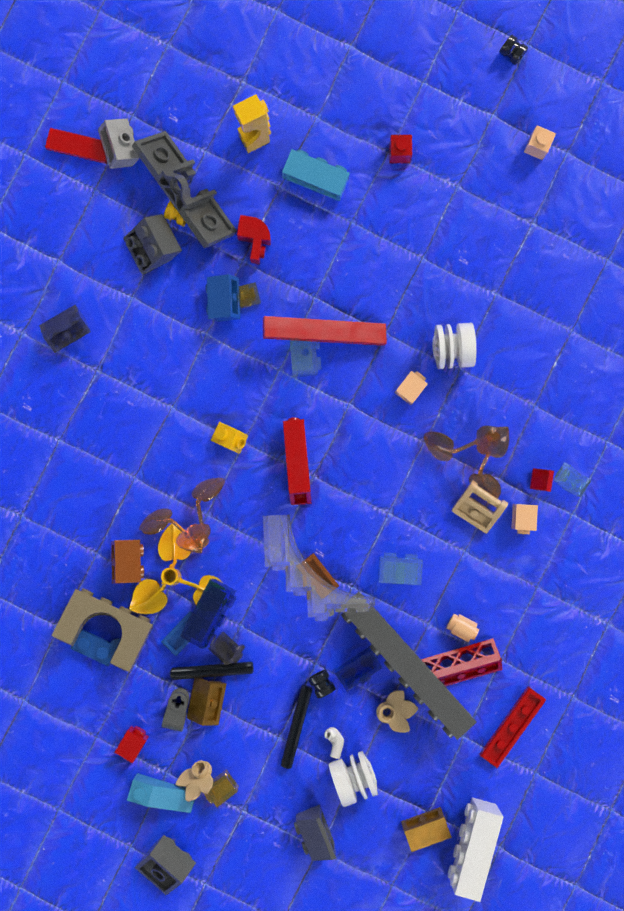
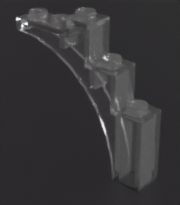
(283, 554)

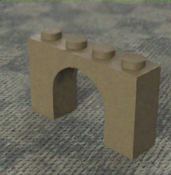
(84, 607)

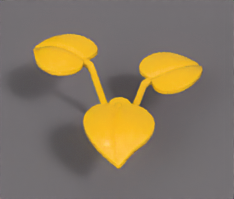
(148, 595)

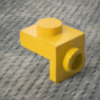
(229, 437)

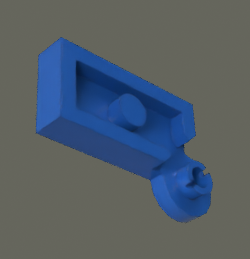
(95, 647)

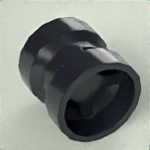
(517, 53)
(322, 684)

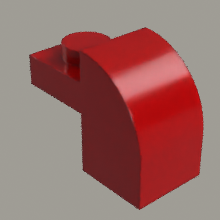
(255, 231)

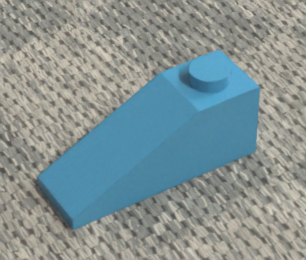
(158, 794)

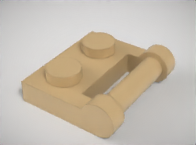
(475, 512)

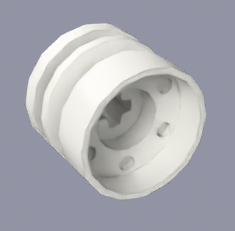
(455, 345)
(353, 779)

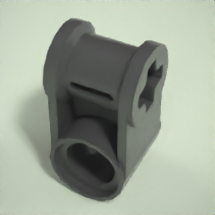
(176, 712)

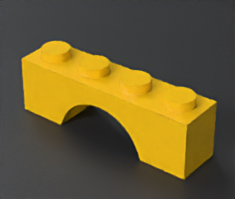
(253, 122)

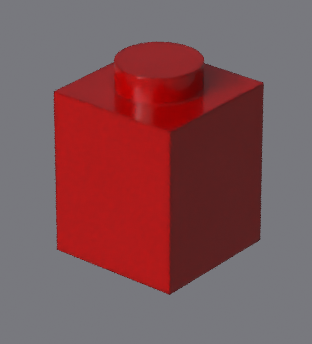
(400, 149)
(132, 743)

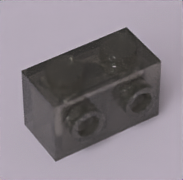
(64, 328)

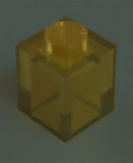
(223, 788)

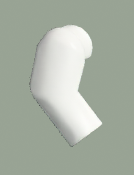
(336, 740)

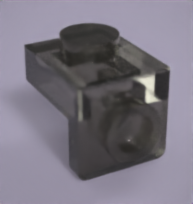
(226, 649)

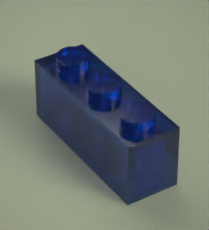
(209, 614)

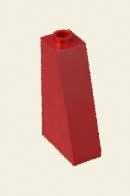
(297, 461)

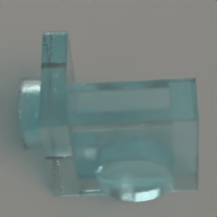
(571, 480)

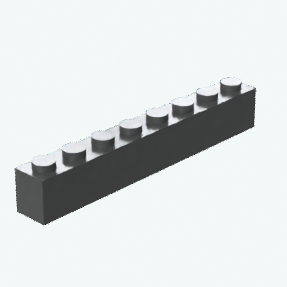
(412, 670)

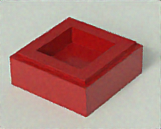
(541, 479)

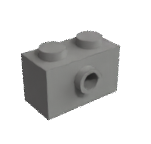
(117, 143)

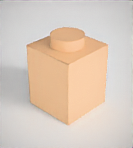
(539, 142)
(411, 387)
(524, 518)

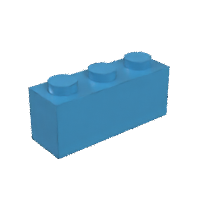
(315, 174)

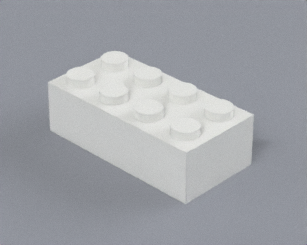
(475, 849)

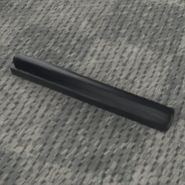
(211, 670)
(296, 726)

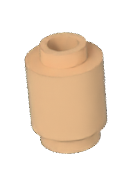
(462, 627)

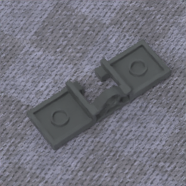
(201, 212)

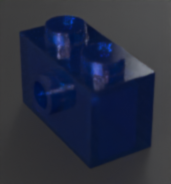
(358, 669)

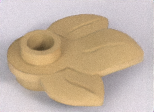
(399, 711)
(196, 780)

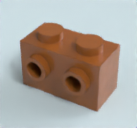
(126, 561)

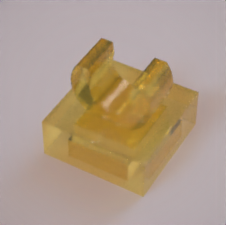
(249, 295)

